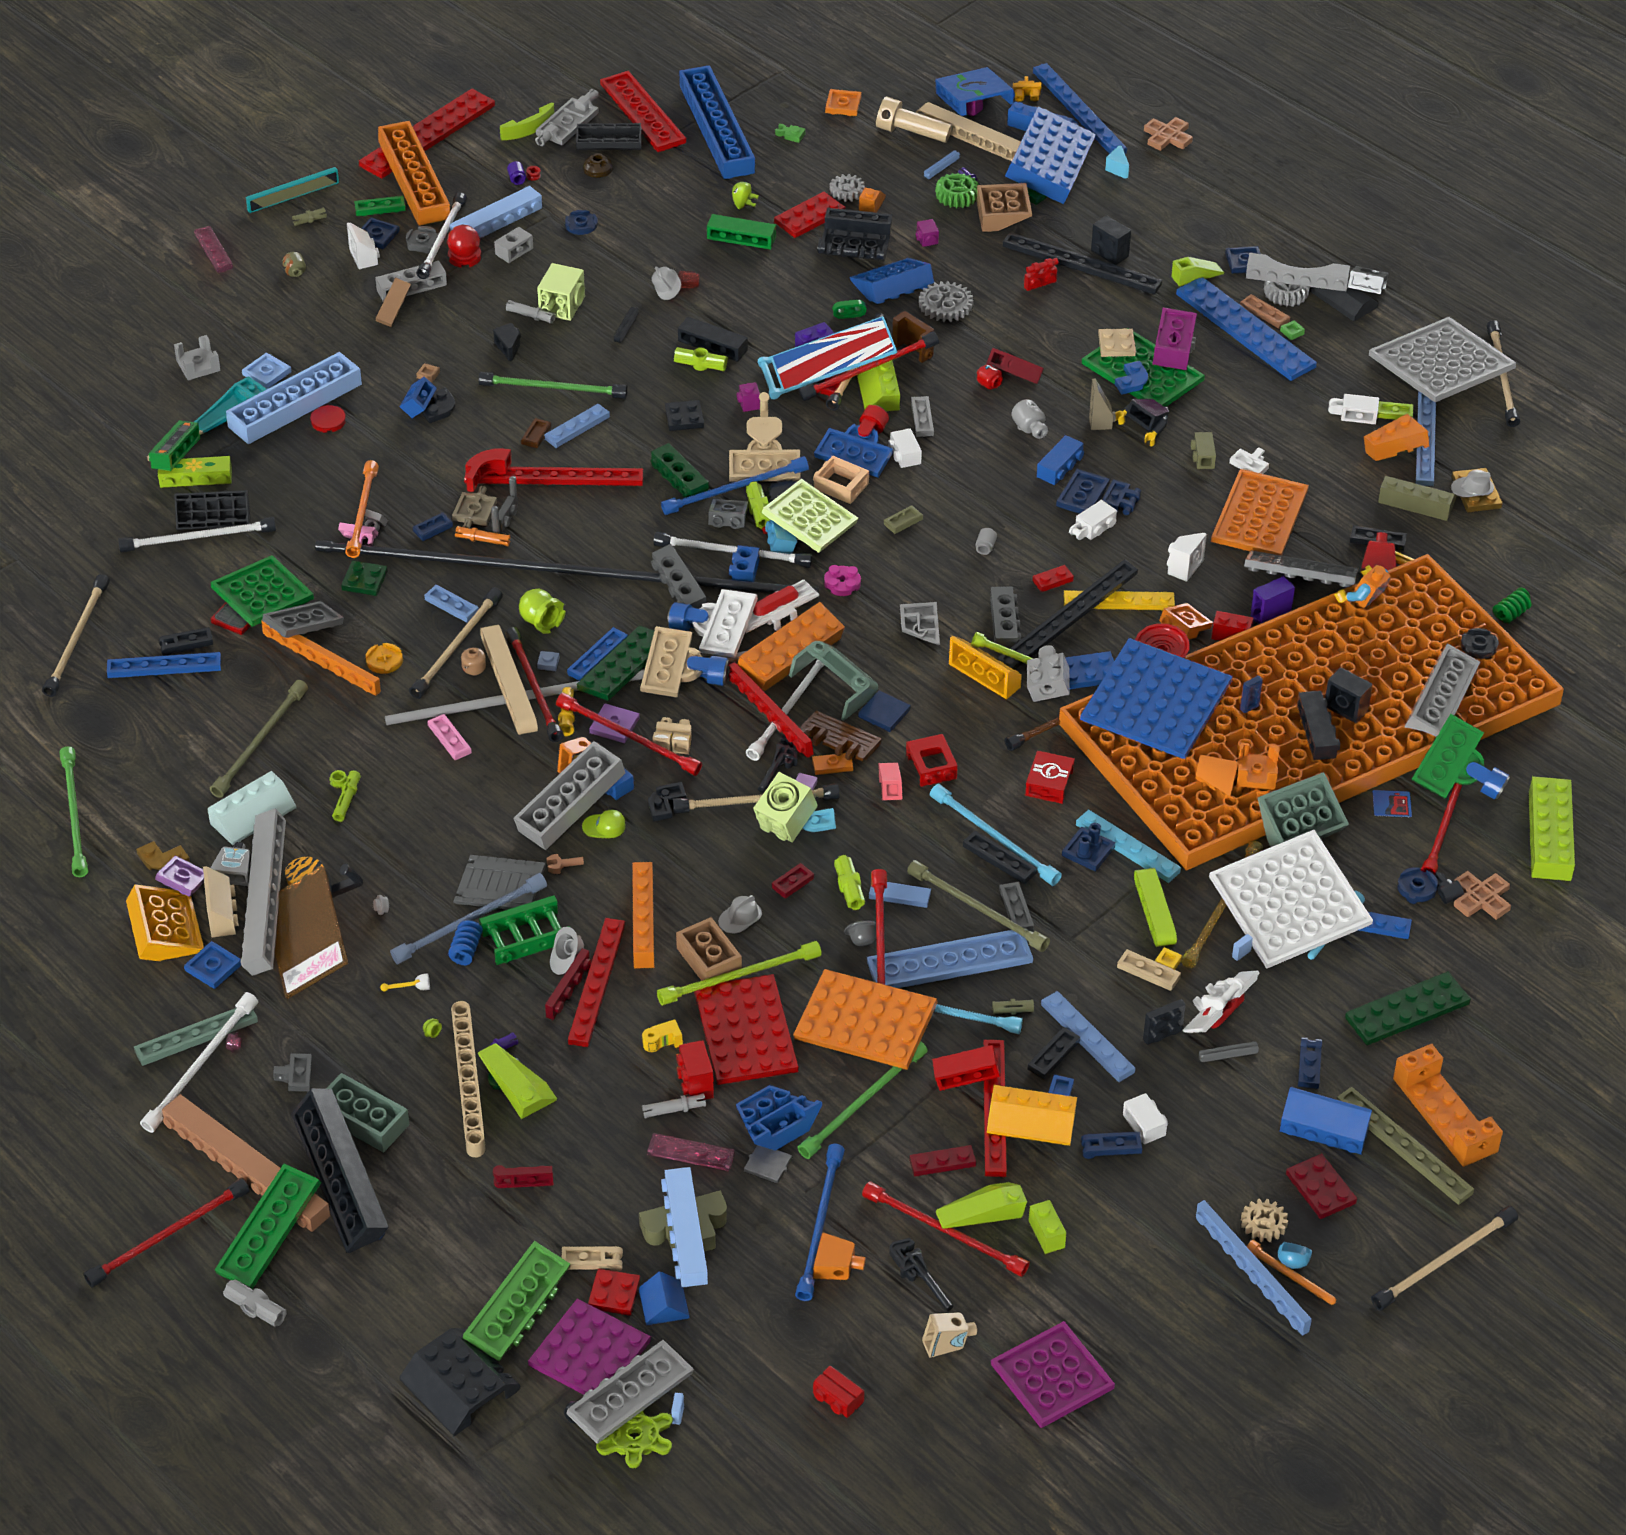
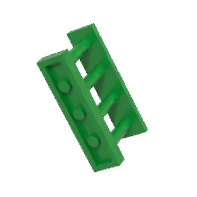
(519, 916)

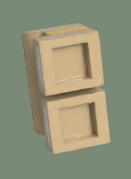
(673, 735)

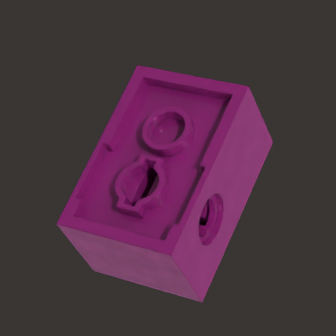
(1174, 338)

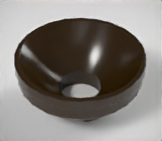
(596, 168)

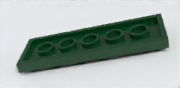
(618, 665)
(1407, 1008)

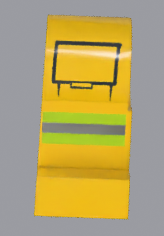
(662, 1036)

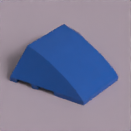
(777, 1116)

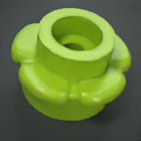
(338, 778)
(432, 1028)

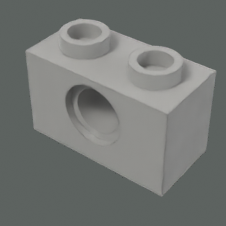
(513, 244)

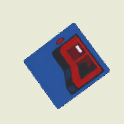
(1392, 803)

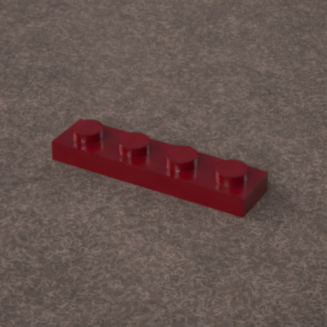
(566, 985)

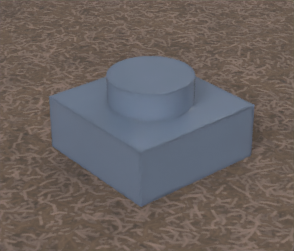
(548, 661)

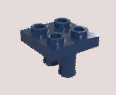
(1089, 847)

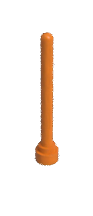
(1258, 1252)

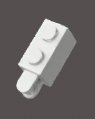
(1355, 408)
(1094, 521)

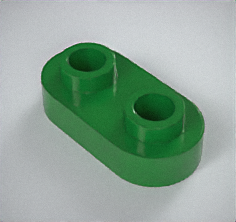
(849, 309)

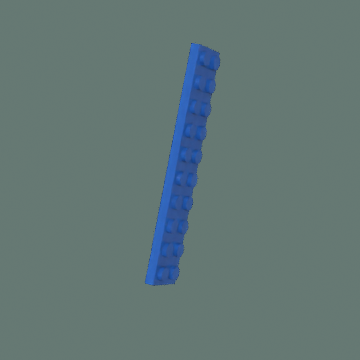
(1246, 328)

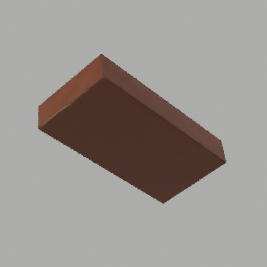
(536, 433)

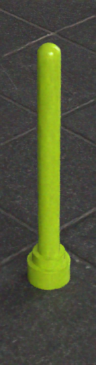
(981, 641)

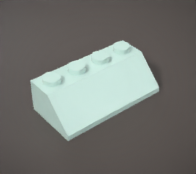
(236, 813)

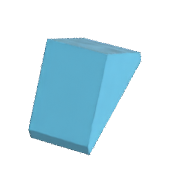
(1117, 163)

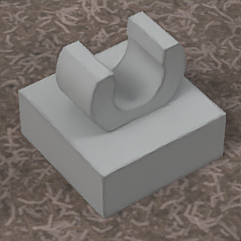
(375, 518)

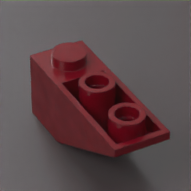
(1015, 366)

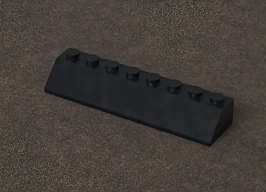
(339, 1169)

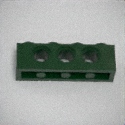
(678, 471)

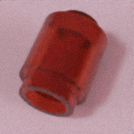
(688, 279)

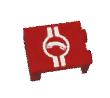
(1049, 776)

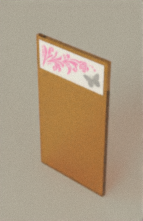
(307, 933)

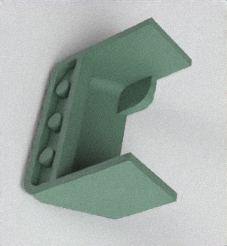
(842, 667)

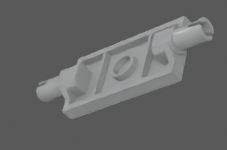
(564, 122)

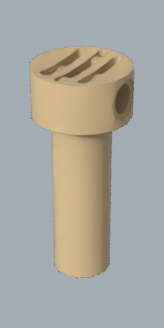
(911, 121)

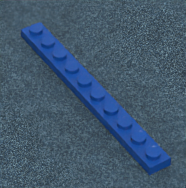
(1077, 107)

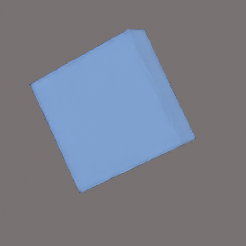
(1242, 947)
(677, 1408)

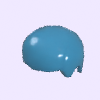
(1294, 1255)

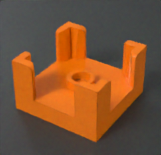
(1257, 770)

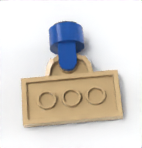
(674, 662)

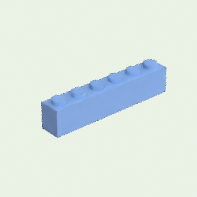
(502, 212)
(685, 1227)

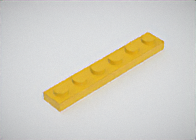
(1130, 600)

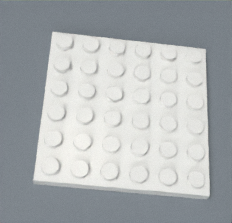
(1290, 898)

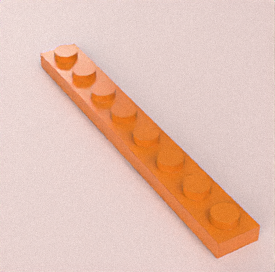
(327, 660)

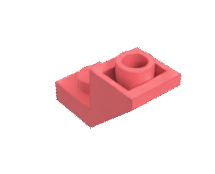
(891, 781)

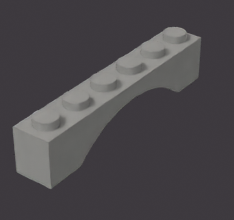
(1327, 277)

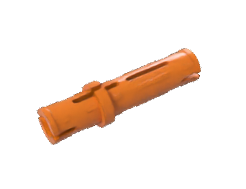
(475, 534)

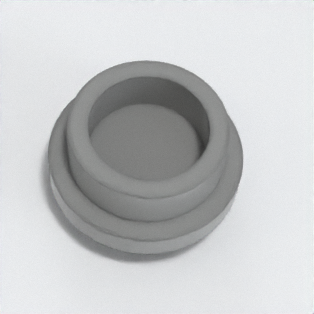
(381, 904)

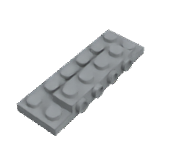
(629, 1391)

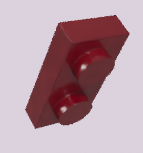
(792, 880)

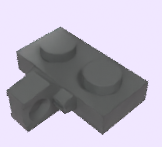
(296, 1073)

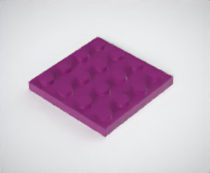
(587, 1348)
(1052, 1374)

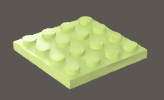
(809, 515)

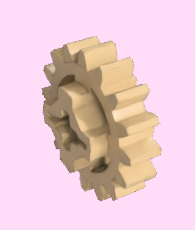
(1264, 1220)

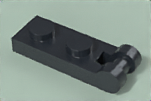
(185, 641)

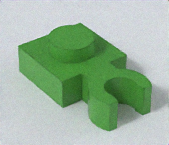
(791, 133)

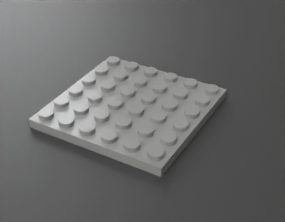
(1442, 359)

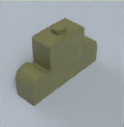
(711, 1215)

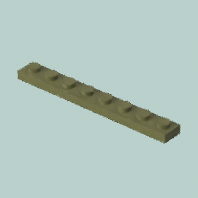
(1411, 1150)

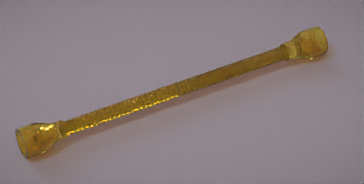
(1192, 955)

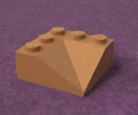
(1002, 205)

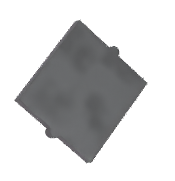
(768, 1163)

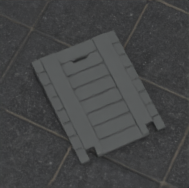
(495, 877)

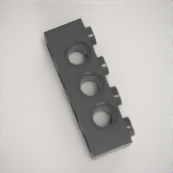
(669, 557)
(1004, 616)

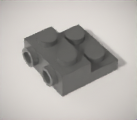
(728, 513)

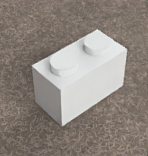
(905, 448)
(1145, 1118)

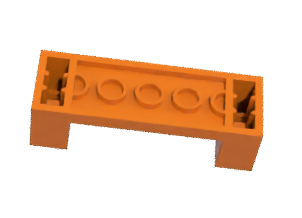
(1443, 1108)

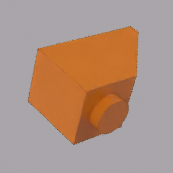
(871, 200)

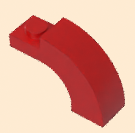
(486, 463)

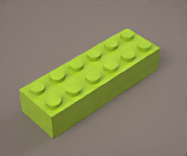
(1551, 828)

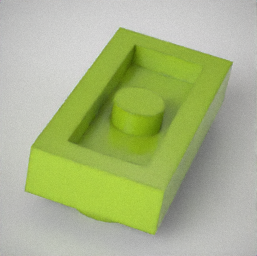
(1391, 410)

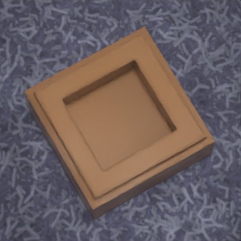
(428, 371)

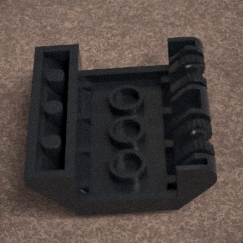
(855, 234)
(455, 1379)

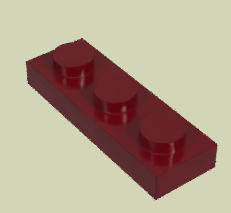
(942, 1160)

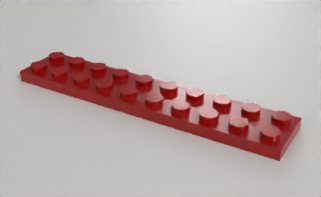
(435, 127)

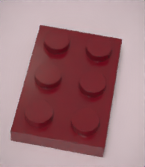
(1321, 1186)

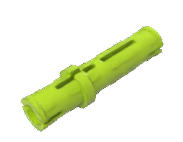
(348, 790)

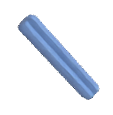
(941, 164)

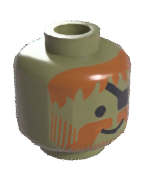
(294, 264)

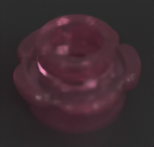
(233, 1042)

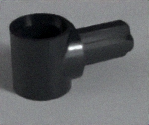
(1448, 889)

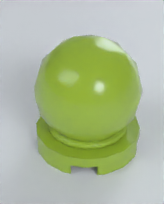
(541, 610)

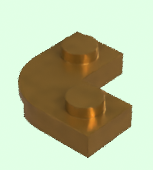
(154, 858)

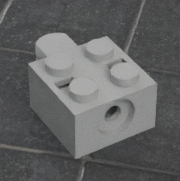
(1048, 675)

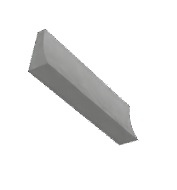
(1442, 690)

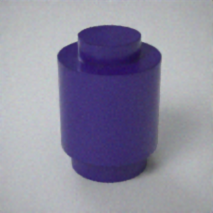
(516, 173)

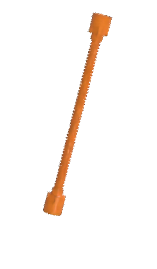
(353, 546)

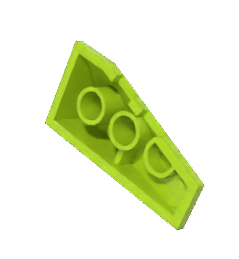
(520, 1085)
(985, 1205)

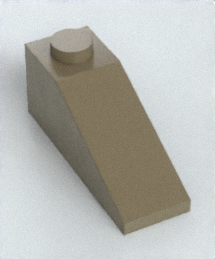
(1100, 411)

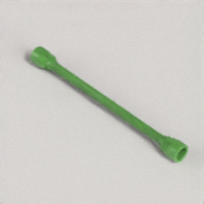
(79, 863)
(812, 1144)

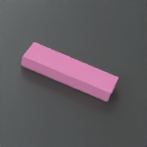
(449, 737)

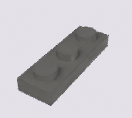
(1016, 905)

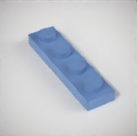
(577, 425)

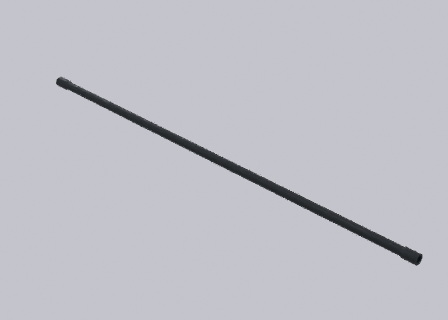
(329, 546)

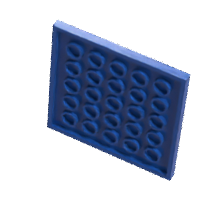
(1156, 698)

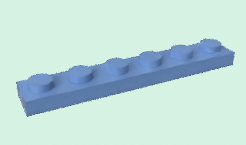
(1090, 1037)

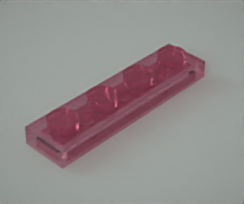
(213, 249)
(691, 1152)

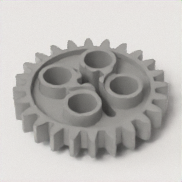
(945, 301)

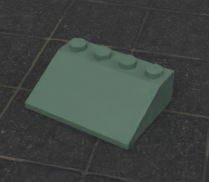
(1301, 809)

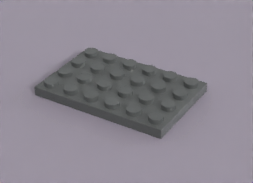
(1301, 567)

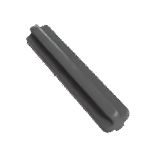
(1228, 1051)

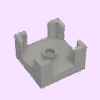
(197, 361)

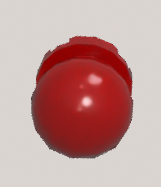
(464, 246)

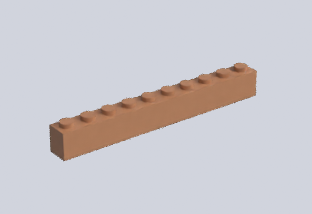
(234, 1154)

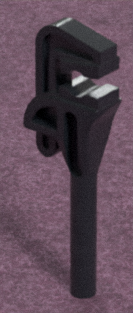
(785, 753)
(915, 1265)

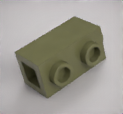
(1204, 450)

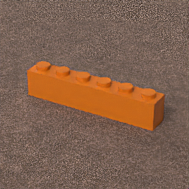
(643, 915)

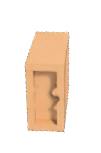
(835, 465)

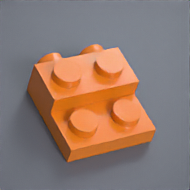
(1186, 619)

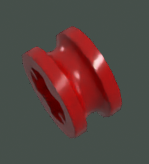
(533, 173)

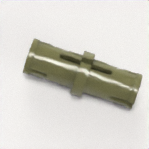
(309, 216)
(999, 1007)

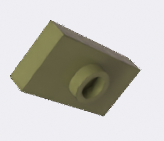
(903, 519)

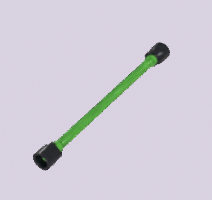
(490, 379)

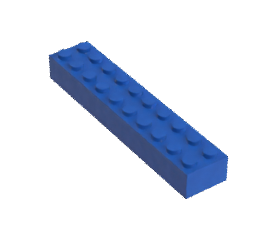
(717, 122)

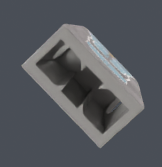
(234, 863)

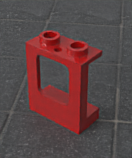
(929, 746)

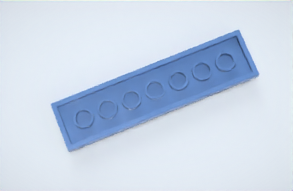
(953, 959)

